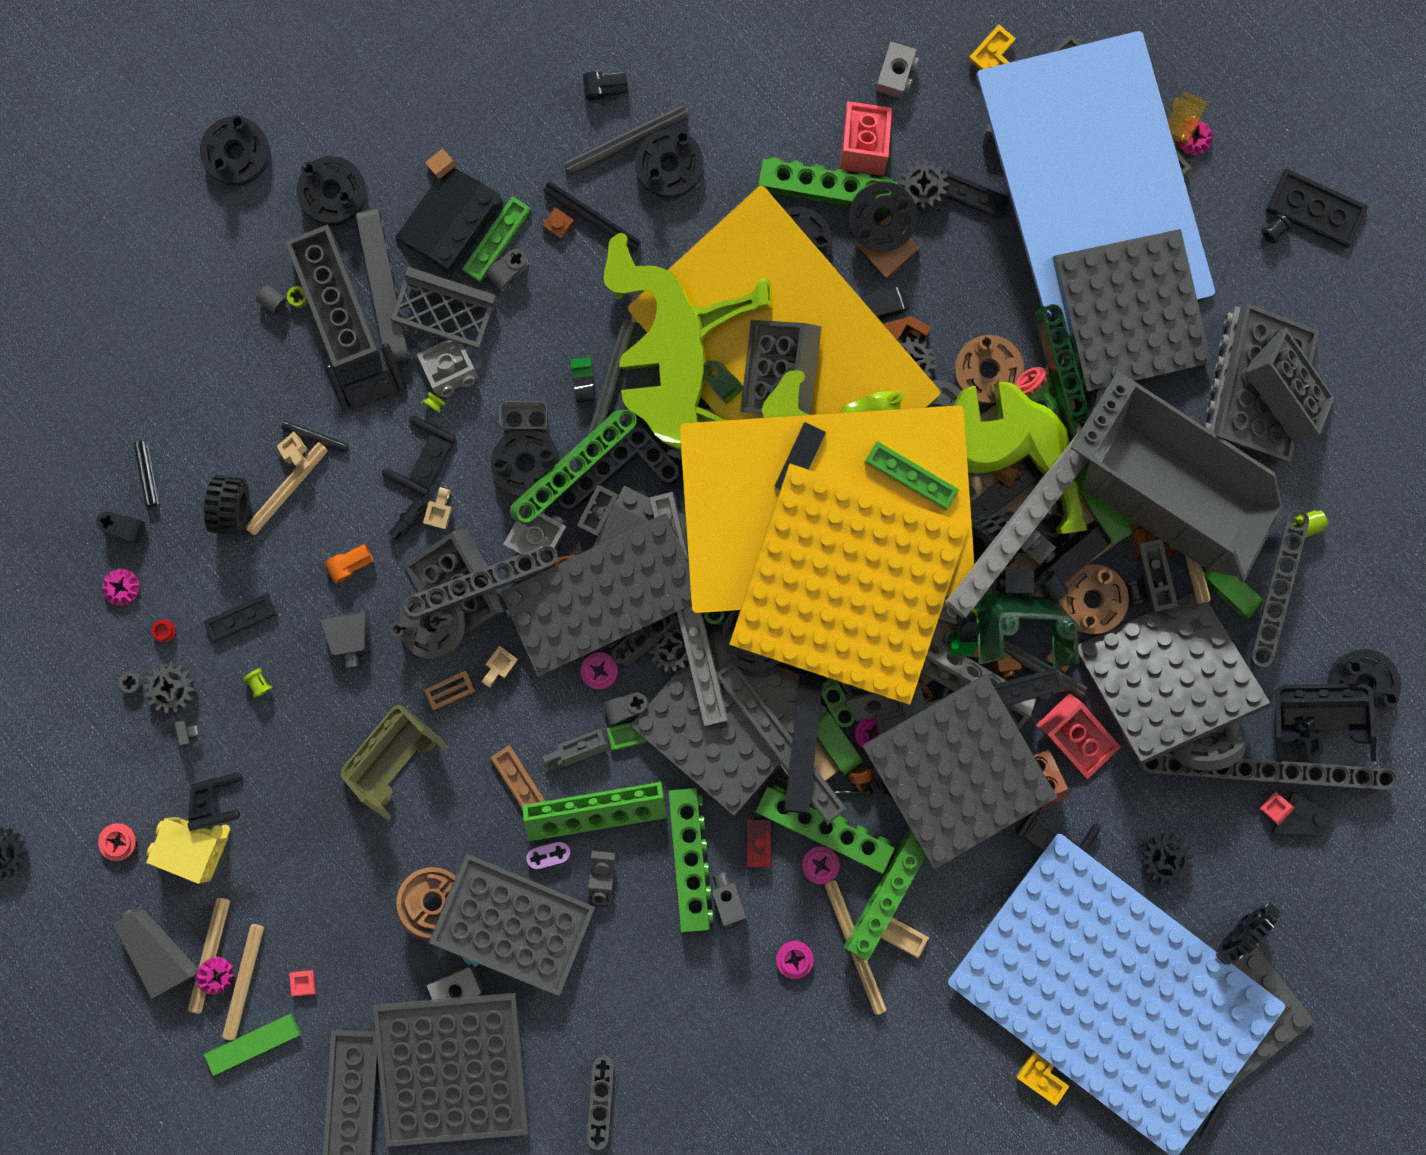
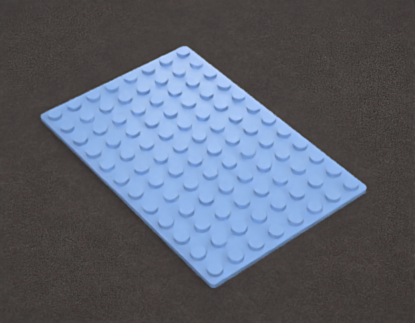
(1088, 155)
(1116, 995)

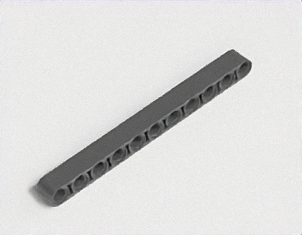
(1278, 774)

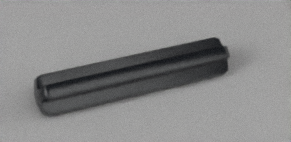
(146, 473)

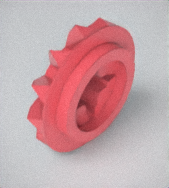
(1032, 380)
(108, 848)

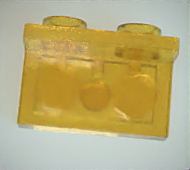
(1186, 116)

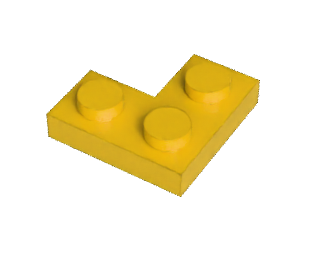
(992, 48)
(1038, 1076)

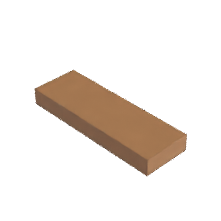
(516, 777)

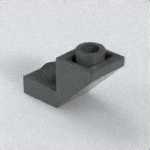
(1039, 547)
(601, 878)

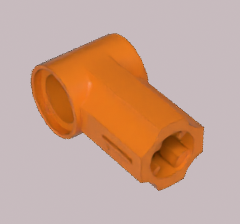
(343, 566)

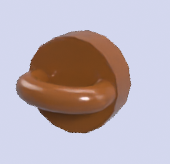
(860, 777)

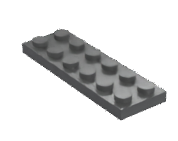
(351, 1093)

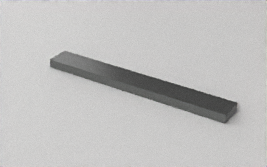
(776, 736)

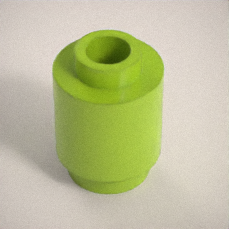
(1317, 522)

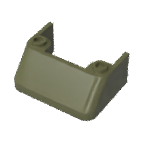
(385, 755)

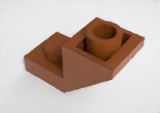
(913, 326)
(1005, 667)

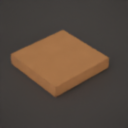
(889, 261)

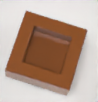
(558, 223)

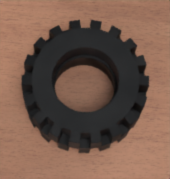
(226, 505)
(984, 531)

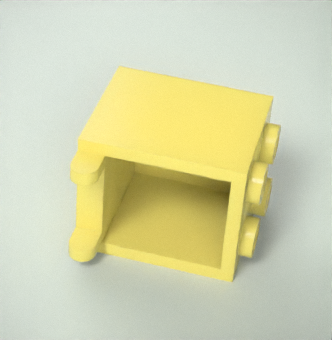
(187, 853)

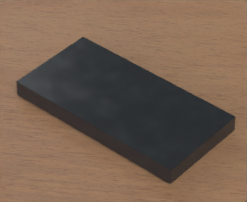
(1317, 208)

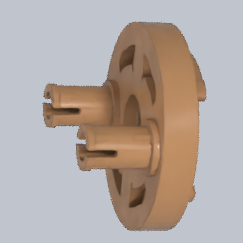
(985, 350)
(1102, 581)
(413, 892)

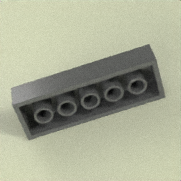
(333, 298)

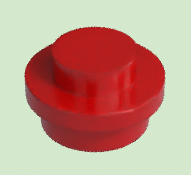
(163, 631)

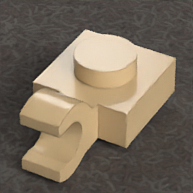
(292, 451)
(438, 513)
(500, 664)

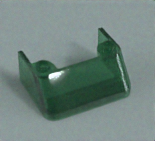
(1000, 616)

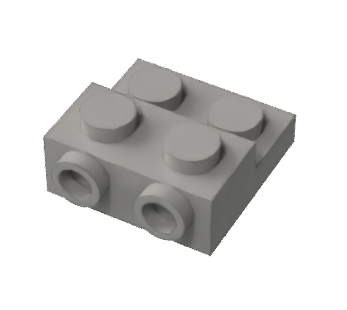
(447, 367)
(536, 533)

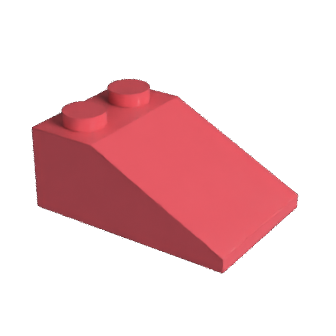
(865, 138)
(1078, 735)

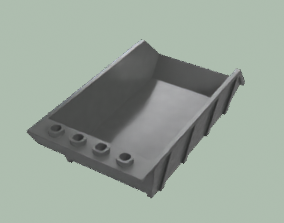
(1178, 479)

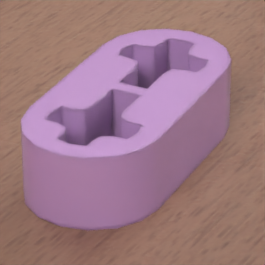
(546, 849)

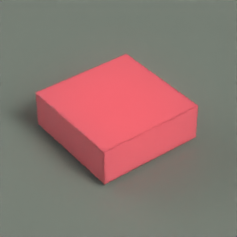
(1277, 808)
(302, 983)

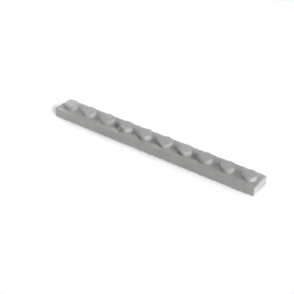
(1016, 531)
(695, 632)

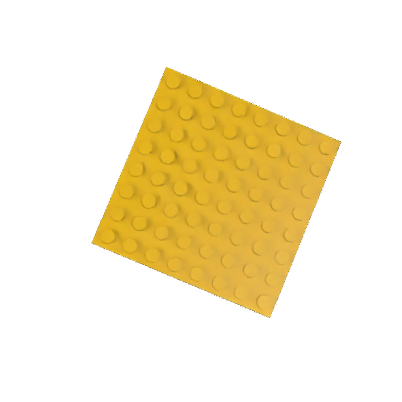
(849, 584)

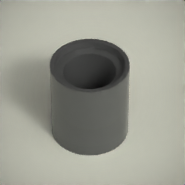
(271, 299)

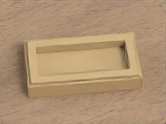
(905, 937)

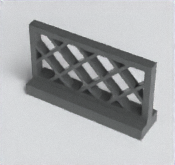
(448, 289)

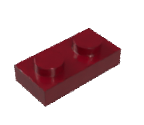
(758, 843)

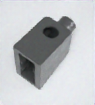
(347, 636)
(731, 912)

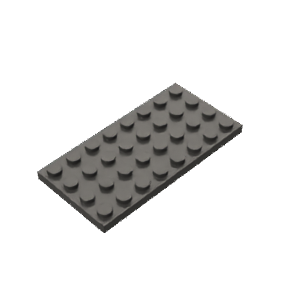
(601, 595)

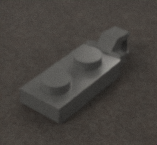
(576, 750)

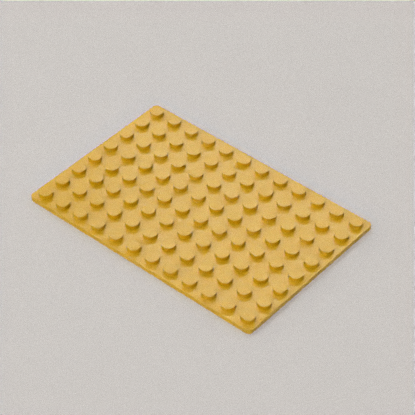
(765, 242)
(736, 463)

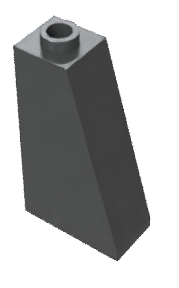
(153, 953)

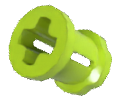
(257, 683)

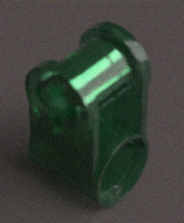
(725, 383)

